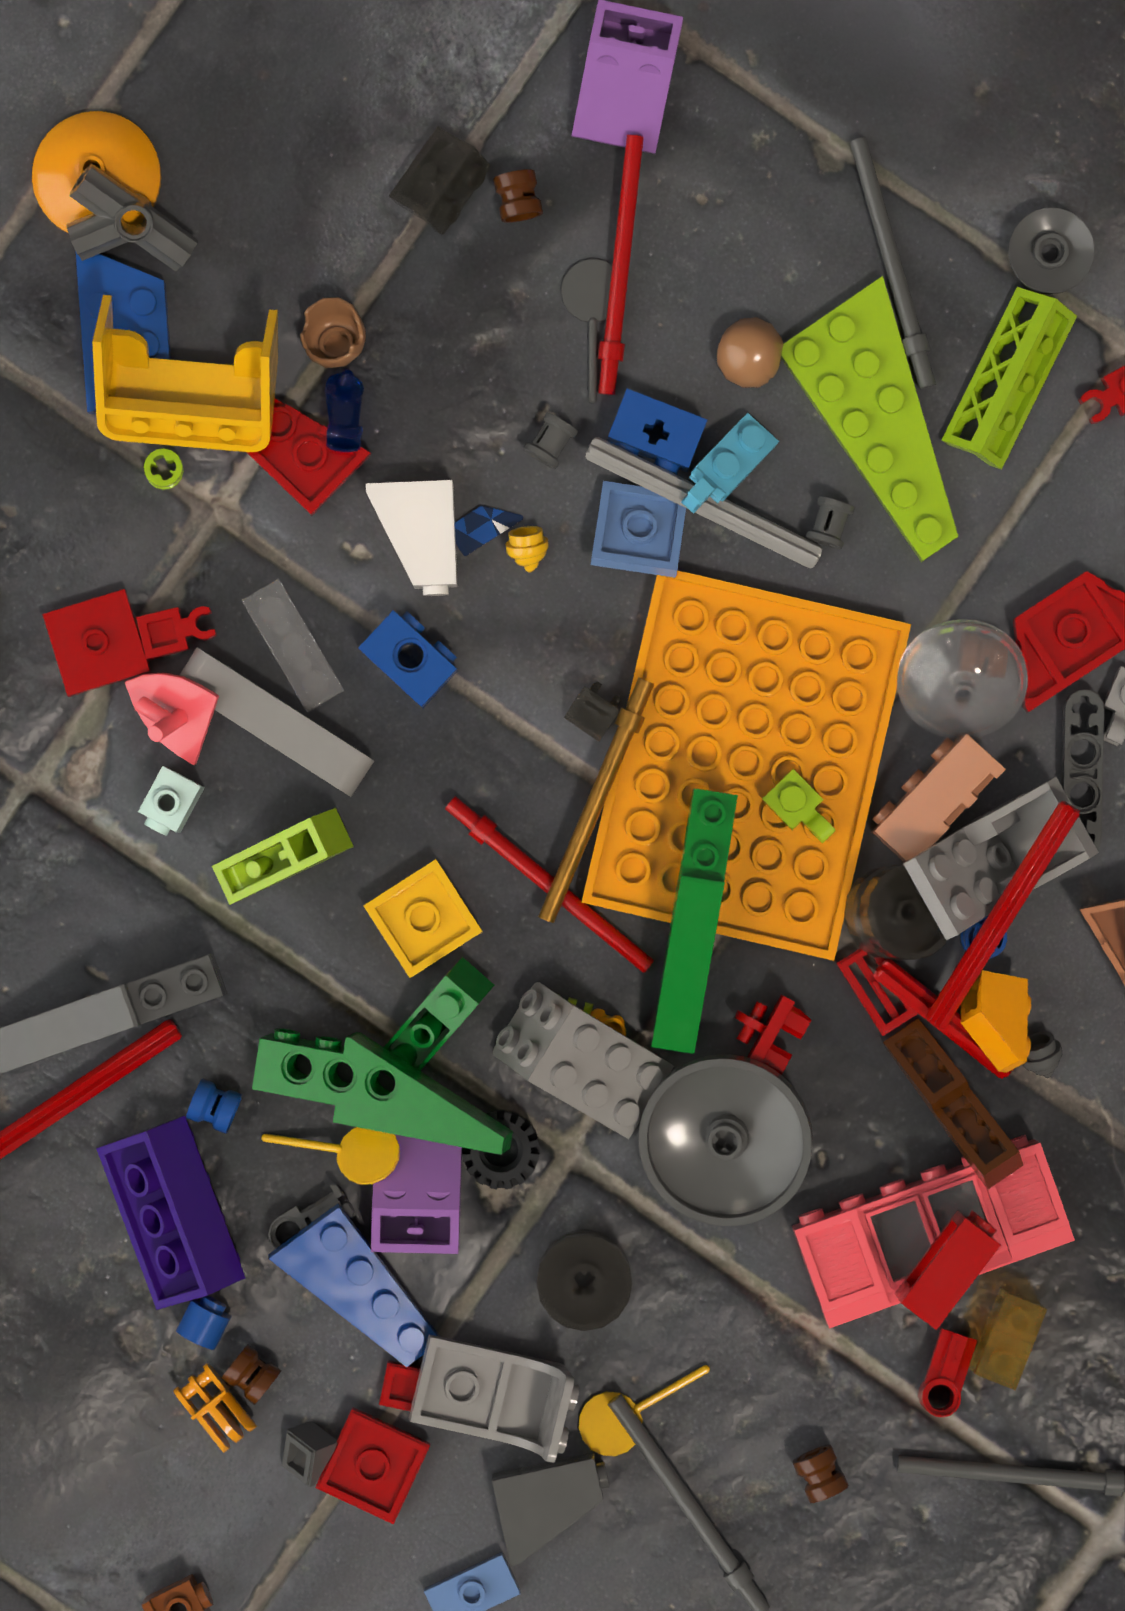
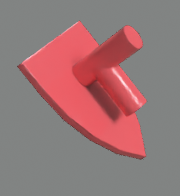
(174, 711)

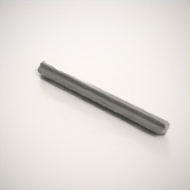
(723, 513)

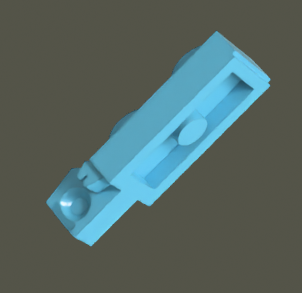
(729, 462)

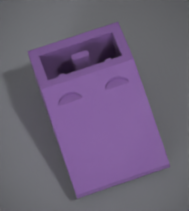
(627, 75)
(419, 1201)

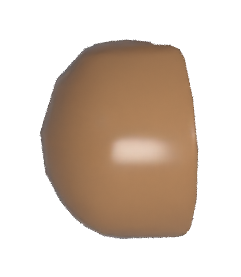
(333, 332)
(750, 352)

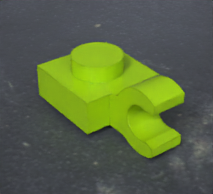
(795, 803)

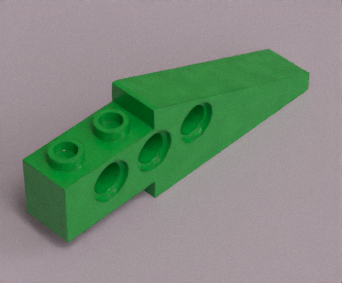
(694, 920)
(413, 1109)

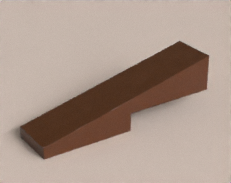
(954, 1103)

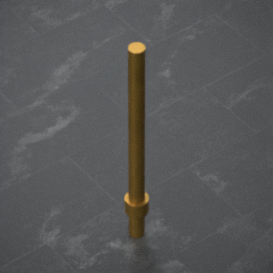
(628, 721)

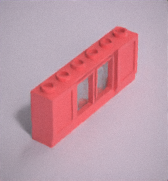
(873, 1243)

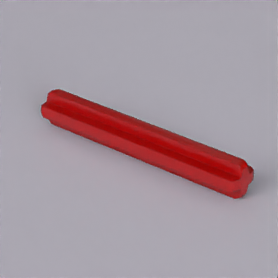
(921, 1000)

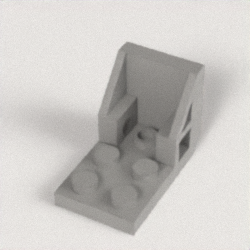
(974, 864)

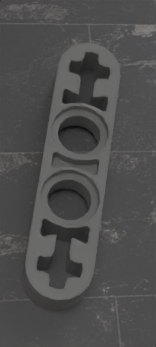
(1093, 771)

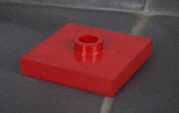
(96, 642)
(373, 1465)

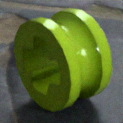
(170, 457)

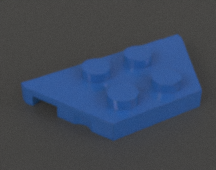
(137, 306)

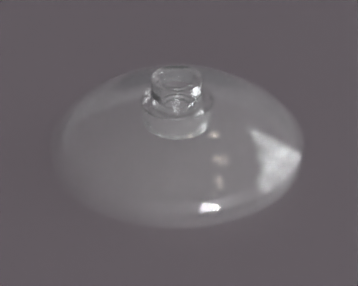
(956, 658)

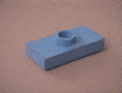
(475, 1587)

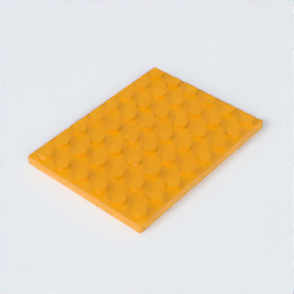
(736, 704)

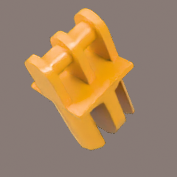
(215, 1408)

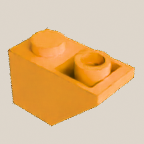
(997, 1018)

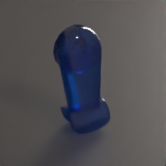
(344, 405)

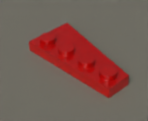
(302, 461)

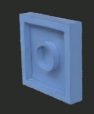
(637, 531)

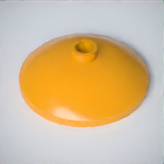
(93, 138)

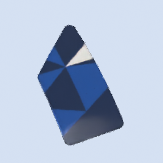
(482, 526)

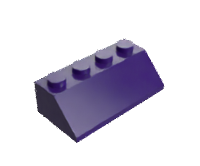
(171, 1213)

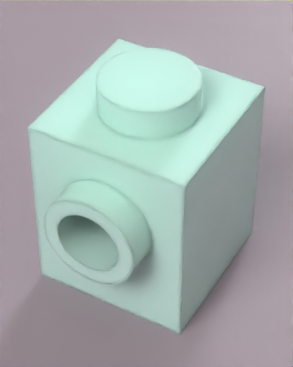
(170, 801)

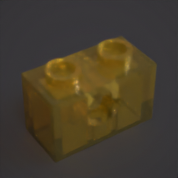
(1008, 1338)

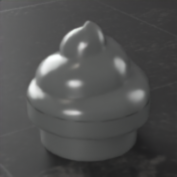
(1044, 1054)

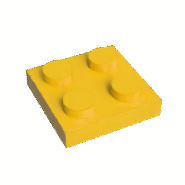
(423, 918)

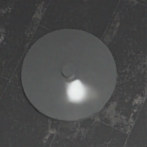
(725, 1140)

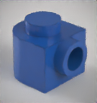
(204, 1322)

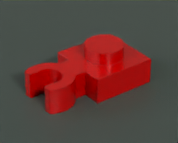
(1112, 396)
(167, 632)

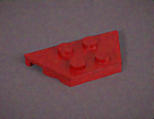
(1069, 635)

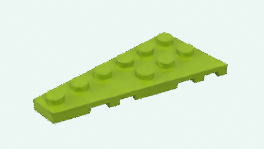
(866, 395)

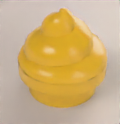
(527, 546)

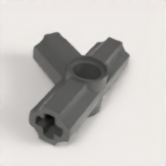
(107, 229)

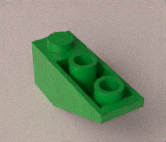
(439, 1015)

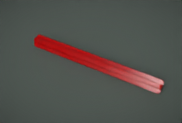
(1002, 914)
(88, 1086)

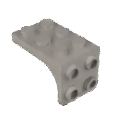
(580, 1059)
(494, 1395)

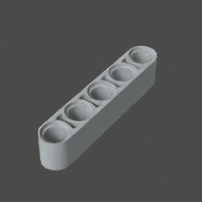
(279, 724)

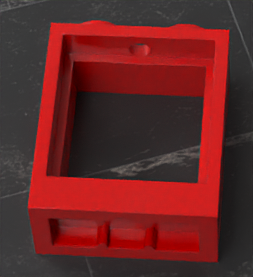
(948, 1268)

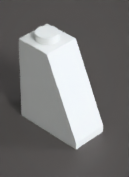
(421, 529)

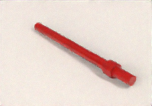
(611, 349)
(483, 830)

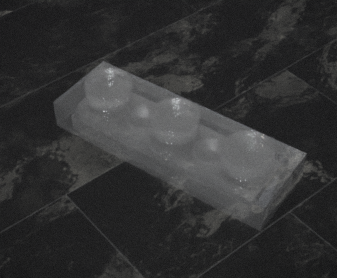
(293, 645)

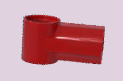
(949, 1368)

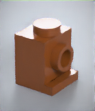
(185, 1591)

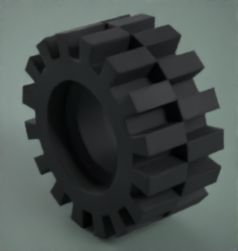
(520, 1168)

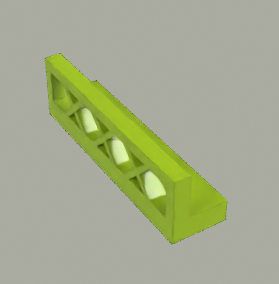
(1017, 378)

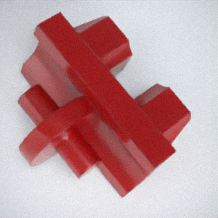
(783, 1017)

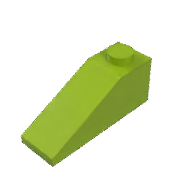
(282, 855)

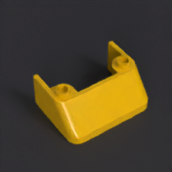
(183, 400)

